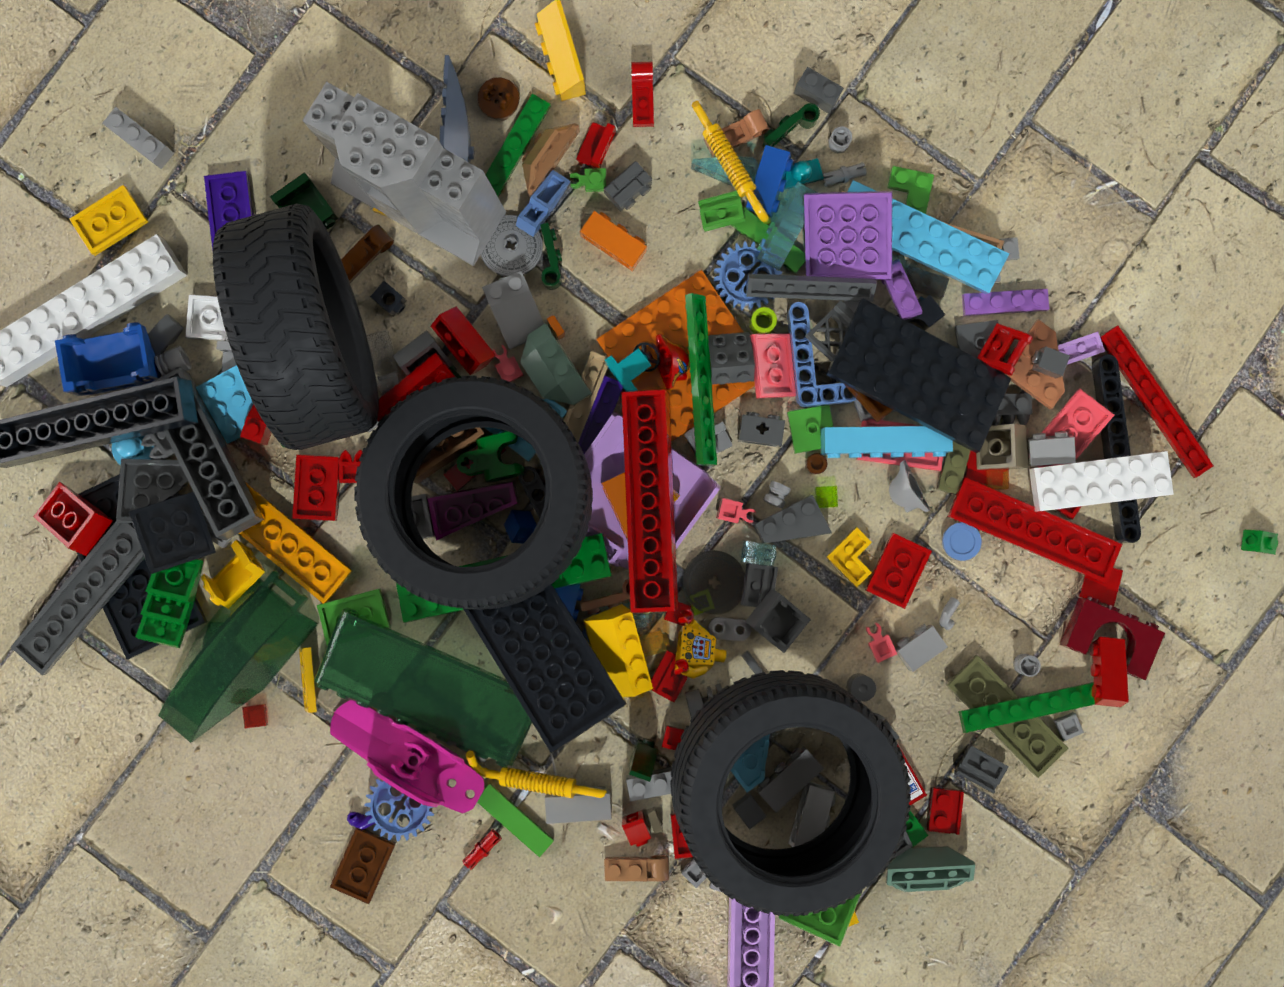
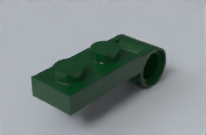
(788, 123)
(553, 255)

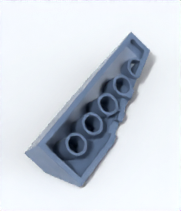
(455, 128)

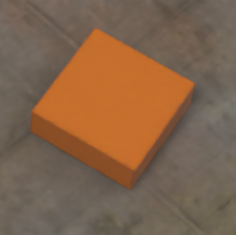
(556, 327)

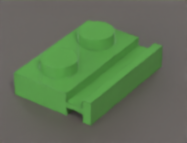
(721, 211)

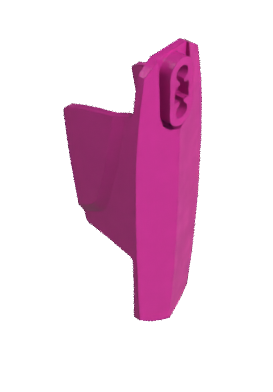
(407, 758)

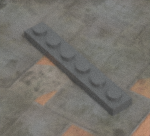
(810, 287)

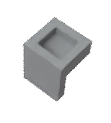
(722, 439)

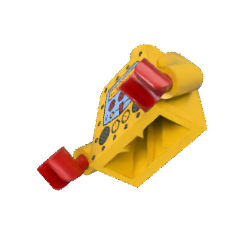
(695, 648)

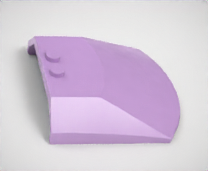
(606, 461)

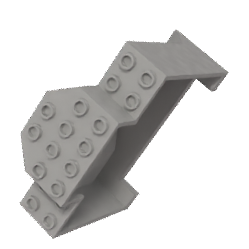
(405, 173)

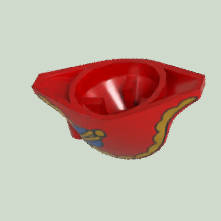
(674, 361)

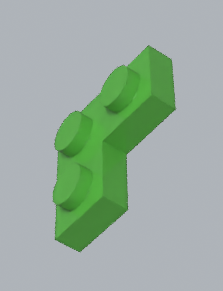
(915, 183)

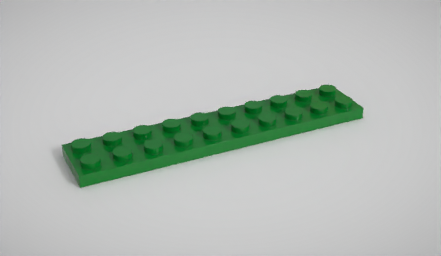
(588, 565)

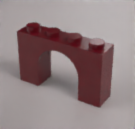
(1142, 638)

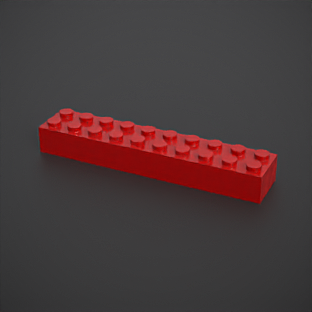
(649, 501)

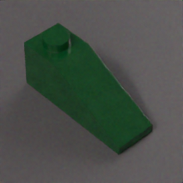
(643, 759)

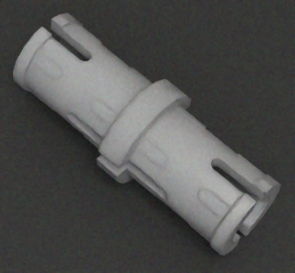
(844, 174)

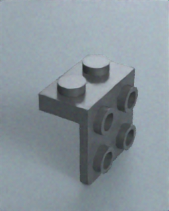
(731, 358)

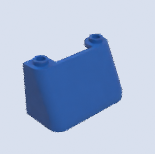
(106, 361)

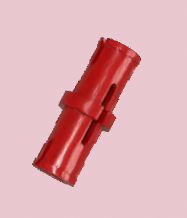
(482, 849)

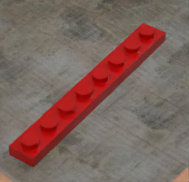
(1156, 402)

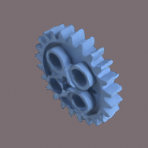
(733, 264)
(383, 794)

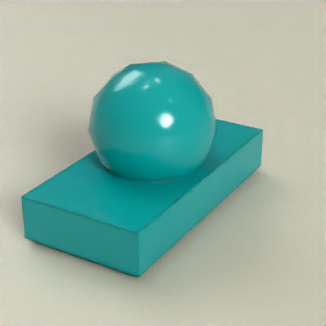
(804, 173)

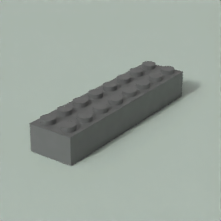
(212, 470)

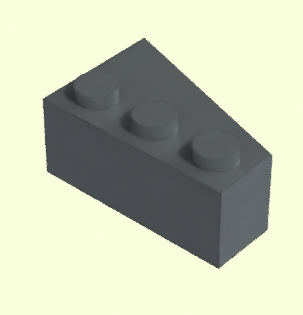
(793, 522)

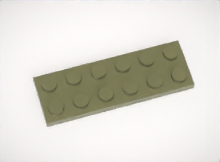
(1027, 739)

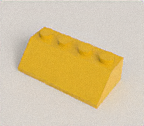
(561, 52)
(619, 649)

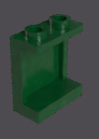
(304, 192)

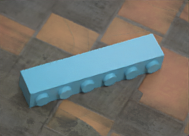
(883, 440)

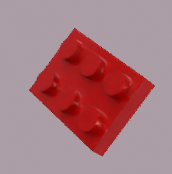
(316, 488)
(898, 570)

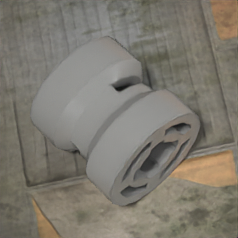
(840, 135)
(779, 490)
(1031, 665)

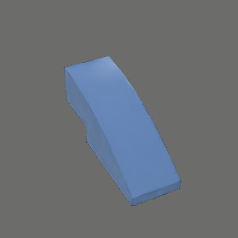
(542, 203)

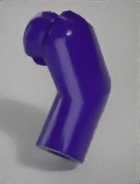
(359, 820)

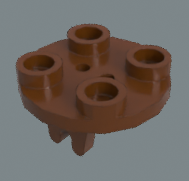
(506, 104)

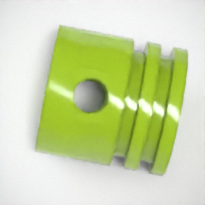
(763, 321)

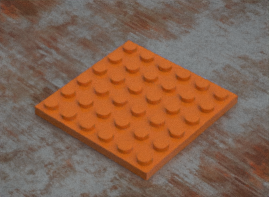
(669, 318)

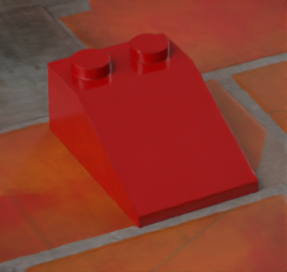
(72, 519)

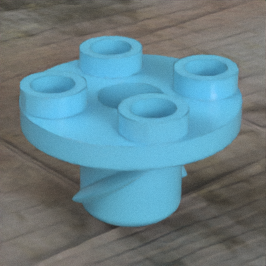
(131, 449)

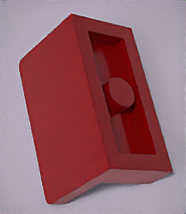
(596, 145)

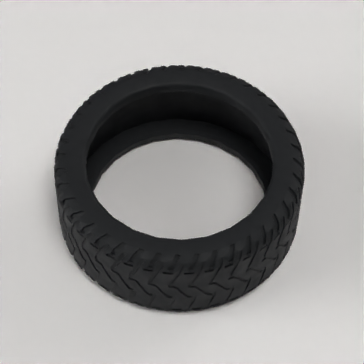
(295, 327)

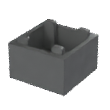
(778, 620)

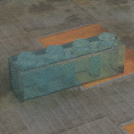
(786, 229)

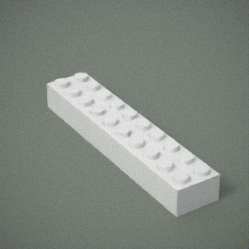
(87, 306)

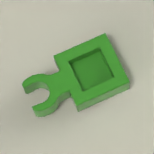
(593, 180)

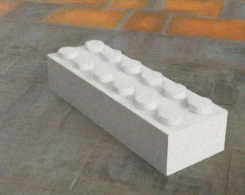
(1101, 481)

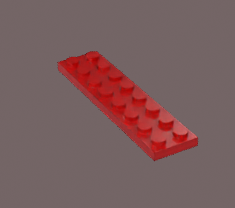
(1035, 531)

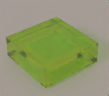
(826, 496)

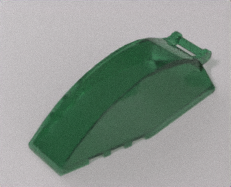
(236, 656)

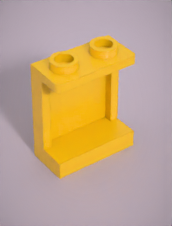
(235, 577)

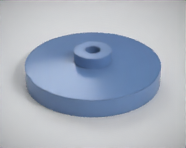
(961, 541)

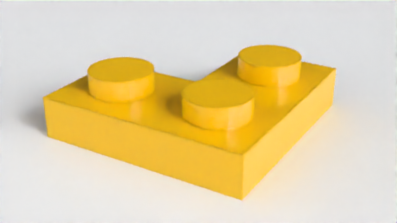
(845, 557)

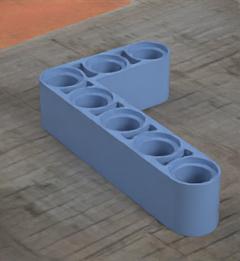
(808, 365)

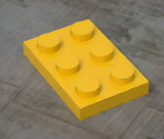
(108, 220)

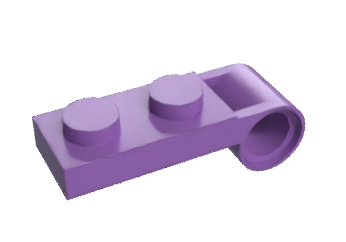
(902, 292)

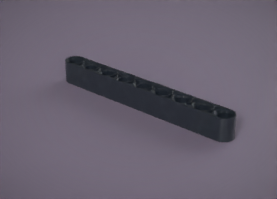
(1119, 438)

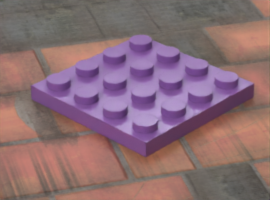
(848, 234)

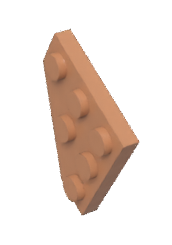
(1038, 385)

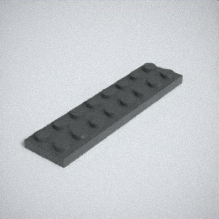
(80, 598)

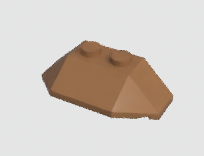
(547, 154)

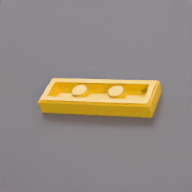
(307, 679)

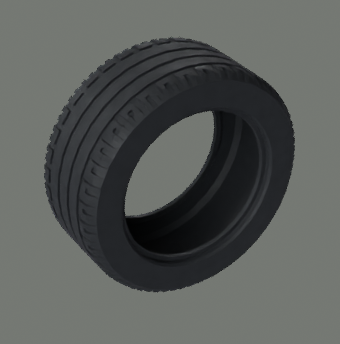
(404, 442)
(837, 860)

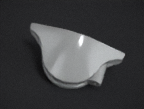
(905, 490)

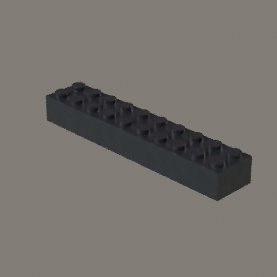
(97, 421)

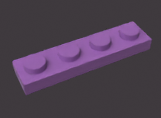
(1005, 302)

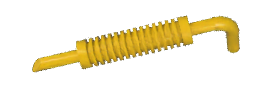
(730, 162)
(534, 781)

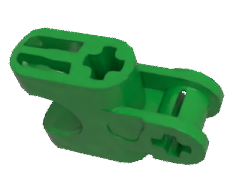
(488, 458)

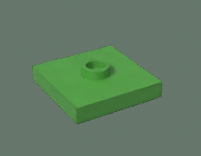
(806, 427)

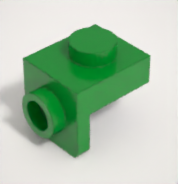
(1259, 541)

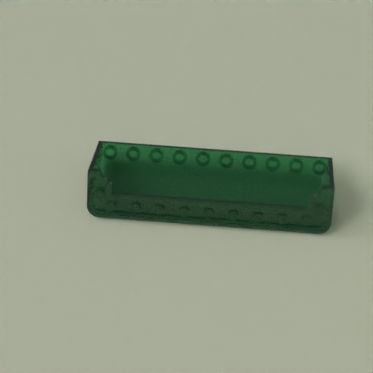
(423, 688)

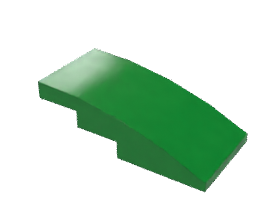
(169, 604)

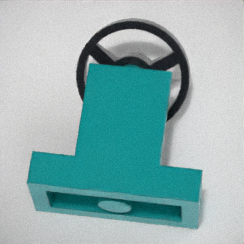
(633, 365)

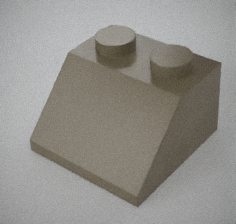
(1004, 448)

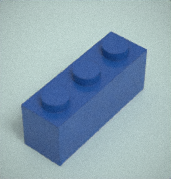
(770, 178)

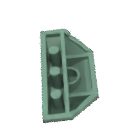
(551, 368)
(929, 869)

